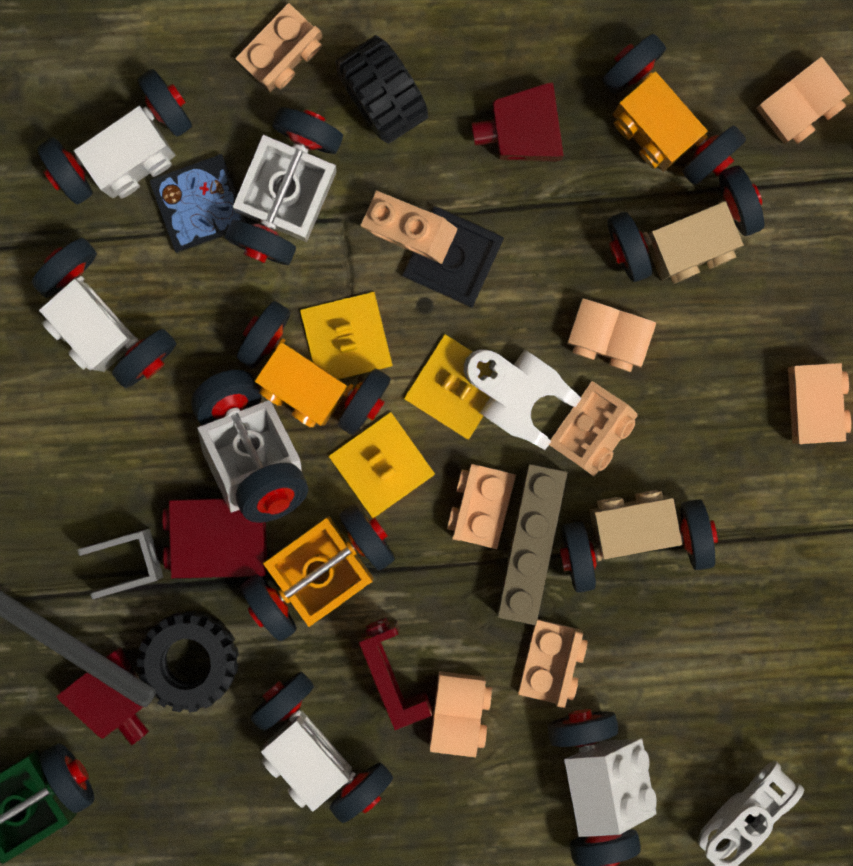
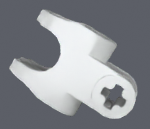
(515, 390)
(764, 806)

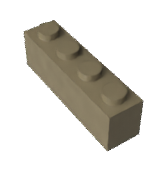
(531, 544)

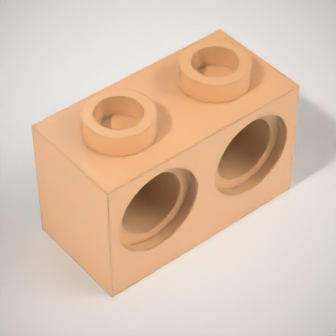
(409, 227)

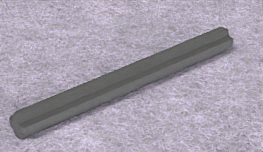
(75, 651)

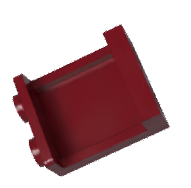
(212, 540)
(400, 710)

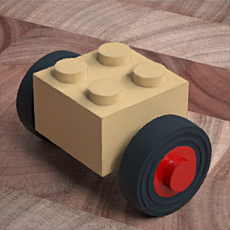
(695, 240)
(637, 528)

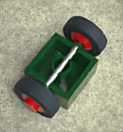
(40, 798)

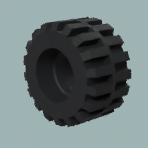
(382, 89)
(158, 675)

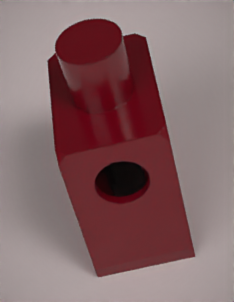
(523, 126)
(103, 707)

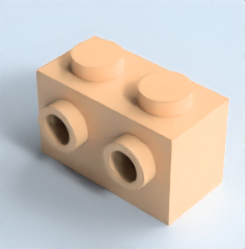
(818, 403)

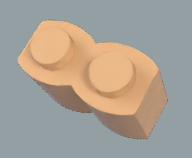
(803, 101)
(611, 334)
(458, 714)

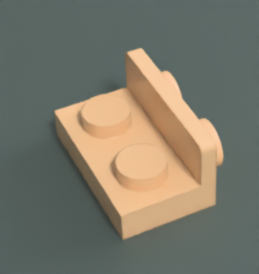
(280, 48)
(594, 429)
(482, 505)
(552, 663)

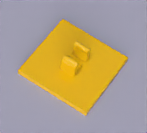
(347, 336)
(446, 393)
(382, 465)

